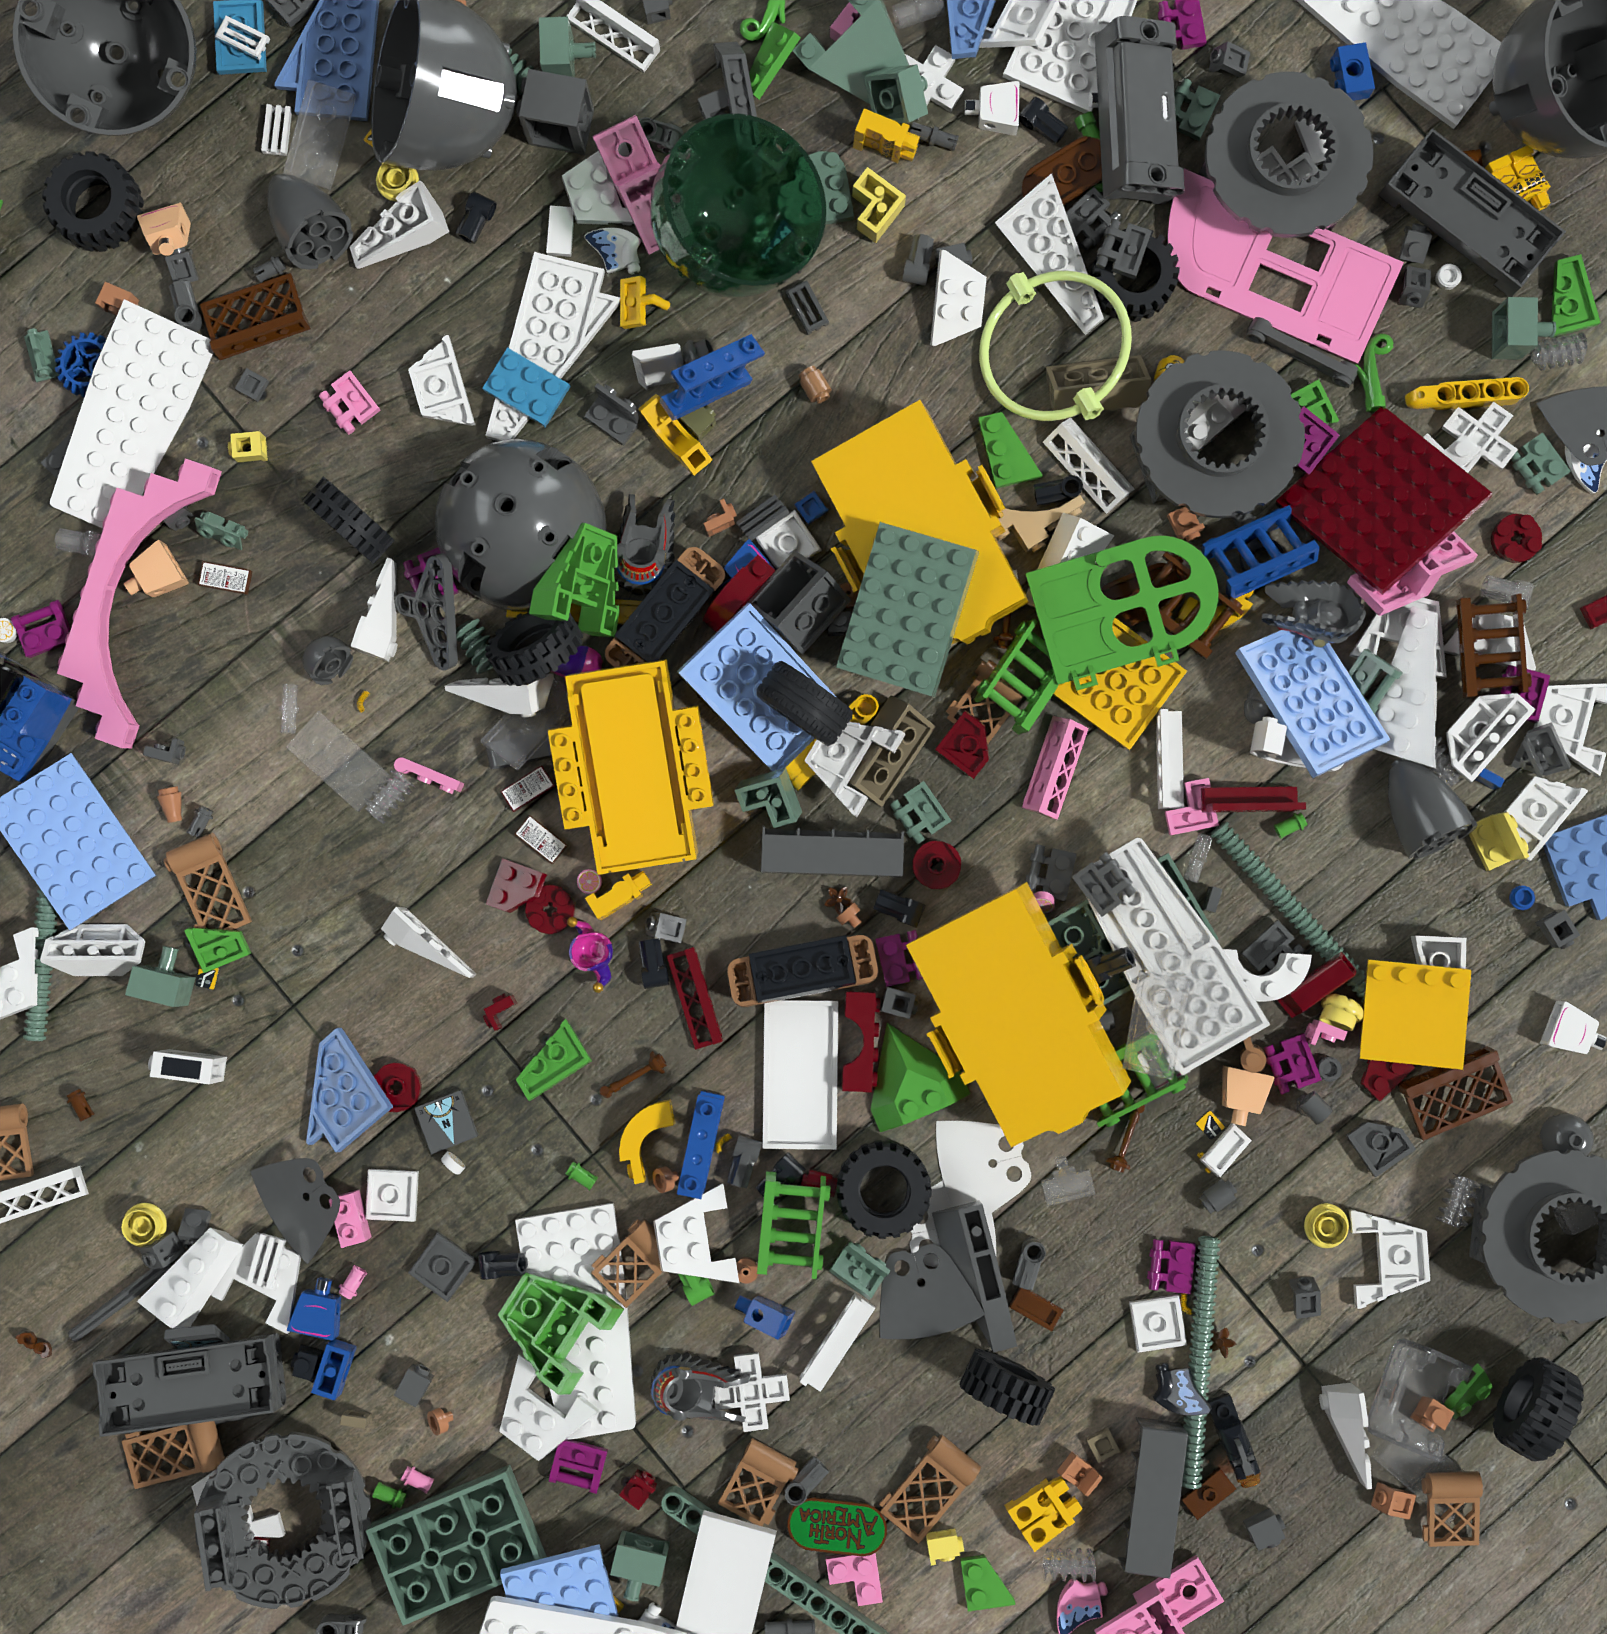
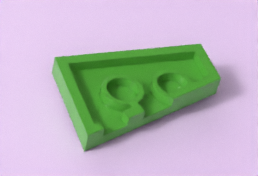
(554, 1063)

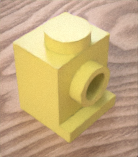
(240, 441)
(944, 1545)

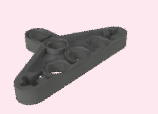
(431, 623)

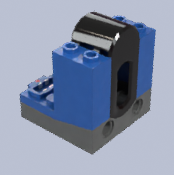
(30, 718)

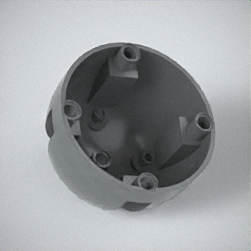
(74, 67)
(1555, 78)
(440, 87)
(512, 541)

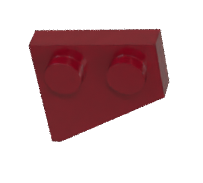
(1383, 1077)

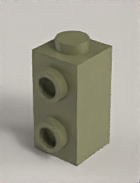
(698, 422)

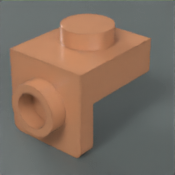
(1080, 1473)

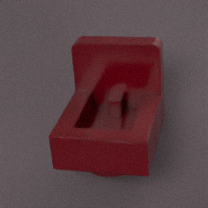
(500, 1004)

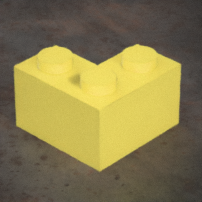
(882, 204)

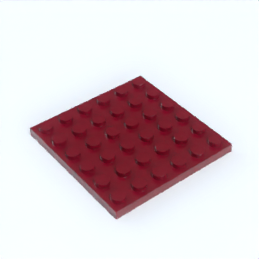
(1383, 499)

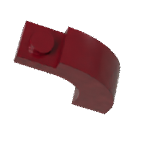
(738, 592)

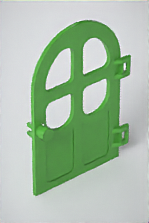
(1080, 618)

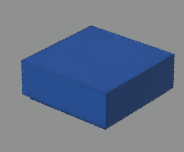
(811, 508)
(1490, 779)

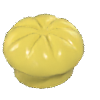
(393, 180)
(1341, 1012)
(144, 1224)
(1326, 1225)

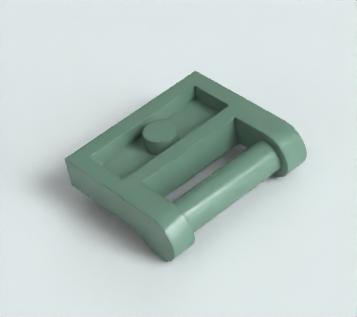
(1365, 673)

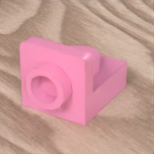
(1328, 1032)

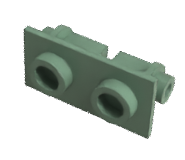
(41, 354)
(210, 526)

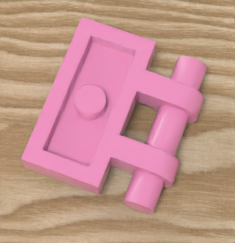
(355, 397)

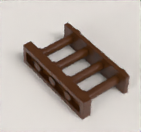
(1468, 636)
(1202, 643)

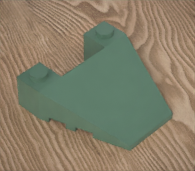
(858, 52)

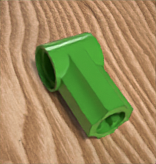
(696, 1288)

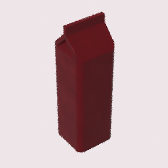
(1318, 984)

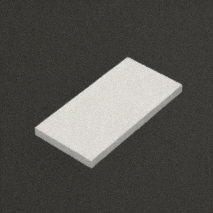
(800, 1074)
(725, 1576)

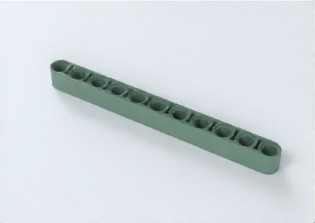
(783, 1582)

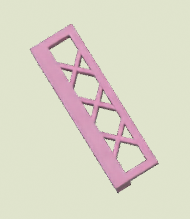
(1052, 764)

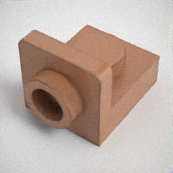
(717, 522)
(1185, 524)
(1393, 1501)

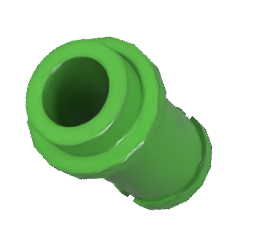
(1290, 825)
(581, 1175)
(389, 1495)

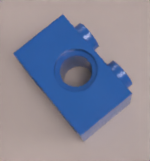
(1356, 59)
(334, 1369)

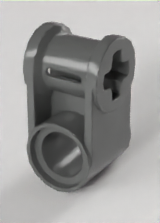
(661, 134)
(343, 1623)

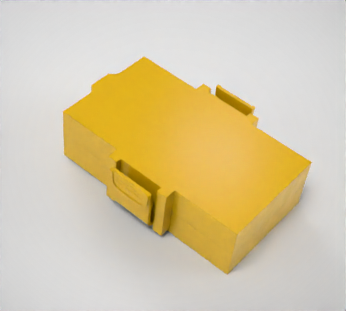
(910, 481)
(1019, 1016)

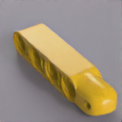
(1427, 396)
(863, 710)

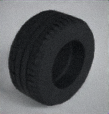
(804, 703)

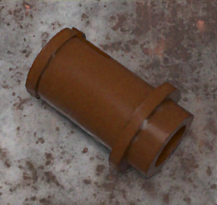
(80, 1104)

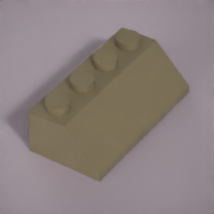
(1068, 379)
(882, 769)

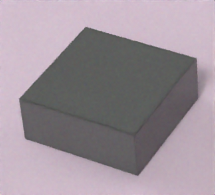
(252, 385)
(1212, 899)

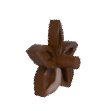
(838, 899)
(1221, 1342)

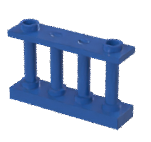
(711, 377)
(1260, 573)
(700, 1144)

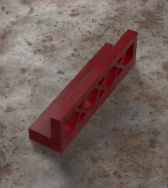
(1250, 799)
(703, 994)

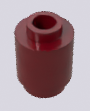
(813, 1178)

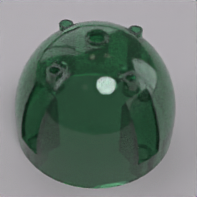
(750, 198)

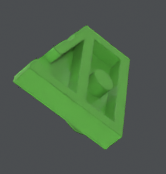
(1316, 400)
(216, 946)
(1469, 1393)
(983, 1585)

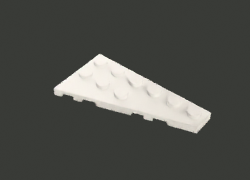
(1047, 243)
(1411, 702)

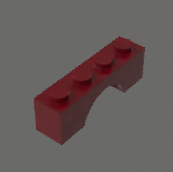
(859, 1073)

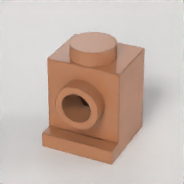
(112, 297)
(1432, 1414)

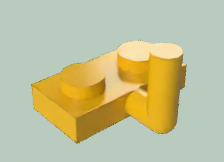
(634, 302)

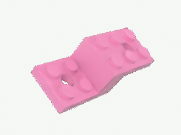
(631, 174)
(1419, 579)
(1163, 1607)

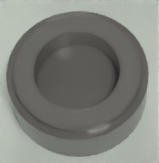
(1329, 1068)

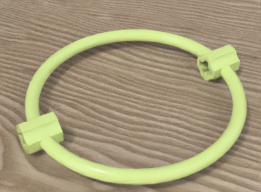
(1086, 400)

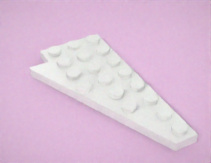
(553, 325)

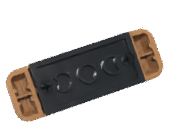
(666, 609)
(802, 970)

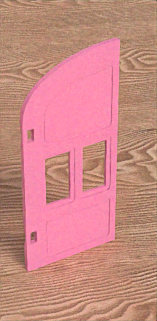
(1226, 254)

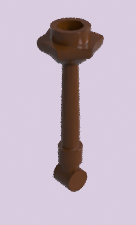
(1004, 639)
(656, 1063)
(1119, 1162)

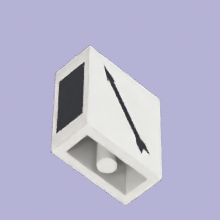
(187, 1066)

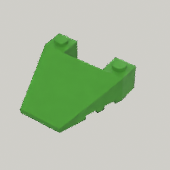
(582, 577)
(548, 1321)

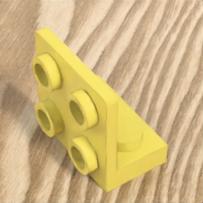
(1498, 840)

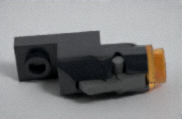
(1234, 1441)

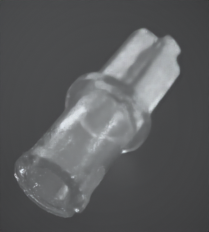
(1198, 858)

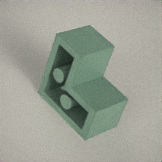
(774, 792)

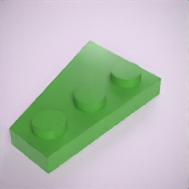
(771, 56)
(1572, 297)
(1005, 452)

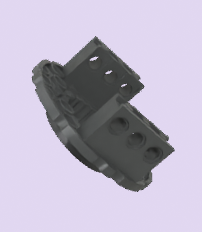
(1262, 200)
(1185, 480)
(1506, 1226)
(268, 1578)

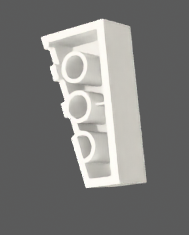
(1072, 540)
(1440, 951)
(192, 1279)

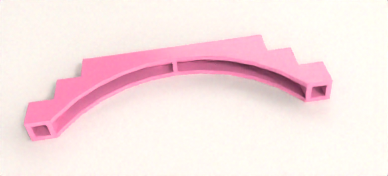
(87, 644)

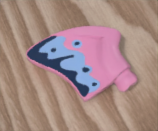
(1079, 1604)

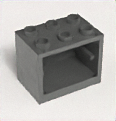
(555, 111)
(800, 601)

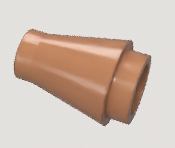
(170, 803)

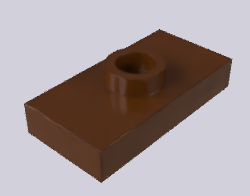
(1212, 1492)

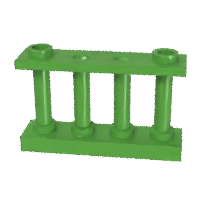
(1038, 698)
(1112, 1117)
(772, 1211)

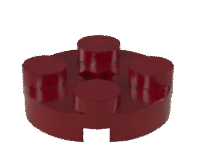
(1522, 525)
(939, 851)
(558, 922)
(407, 1077)

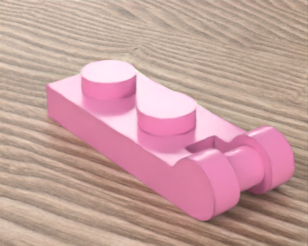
(427, 775)

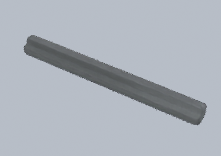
(117, 1303)

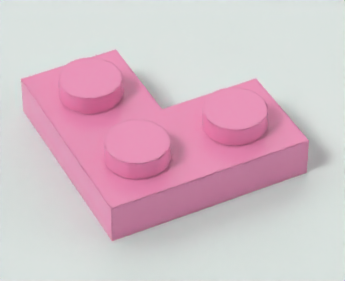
(1191, 817)
(860, 1570)

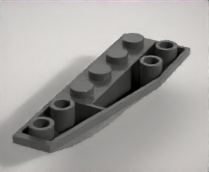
(968, 1242)

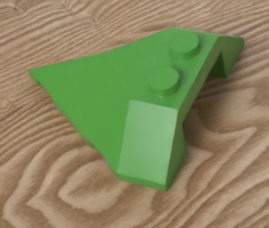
(911, 1082)

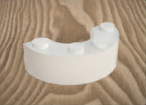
(1273, 745)
(1279, 981)

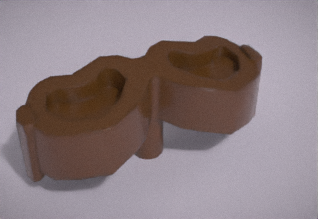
(29, 1340)

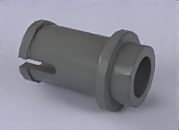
(270, 268)
(200, 821)

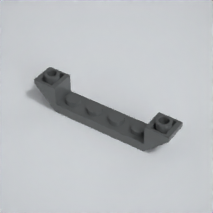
(736, 77)

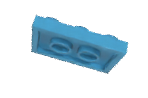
(228, 58)
(526, 387)

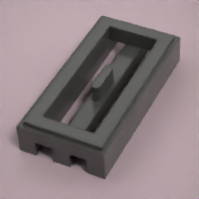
(816, 325)
(761, 515)

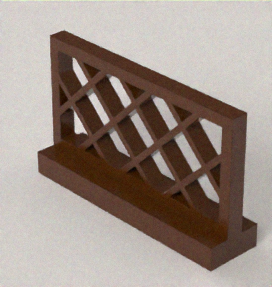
(264, 332)
(1439, 1076)

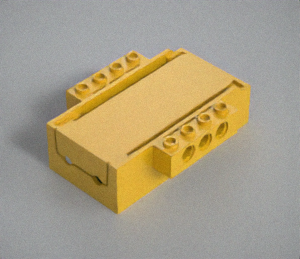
(631, 767)

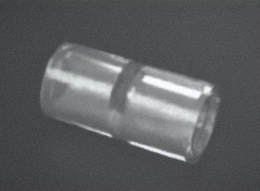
(916, 11)

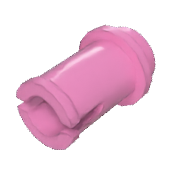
(352, 1282)
(417, 1479)

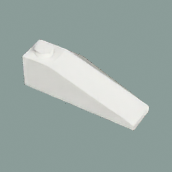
(404, 227)
(378, 631)
(511, 699)
(410, 933)
(1348, 1416)

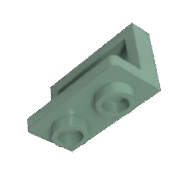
(859, 1269)

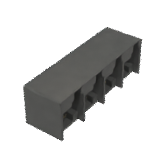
(832, 853)
(1155, 1498)

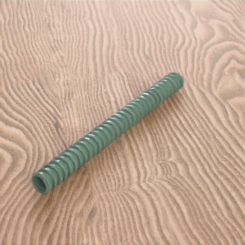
(1285, 901)
(37, 1014)
(1200, 1354)

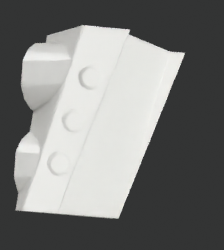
(655, 364)

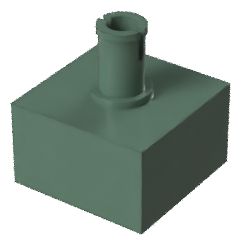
(558, 46)
(897, 93)
(1517, 328)
(161, 982)
(640, 1561)

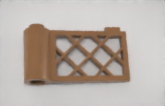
(194, 857)
(203, 1444)
(947, 1460)

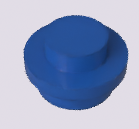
(1522, 897)

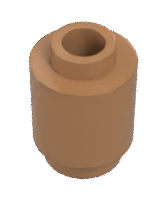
(815, 384)

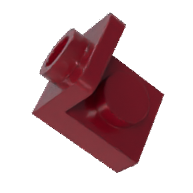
(638, 1488)

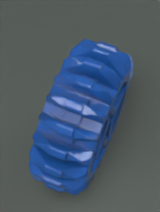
(71, 371)

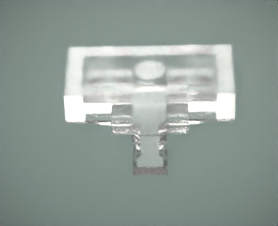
(1067, 1183)

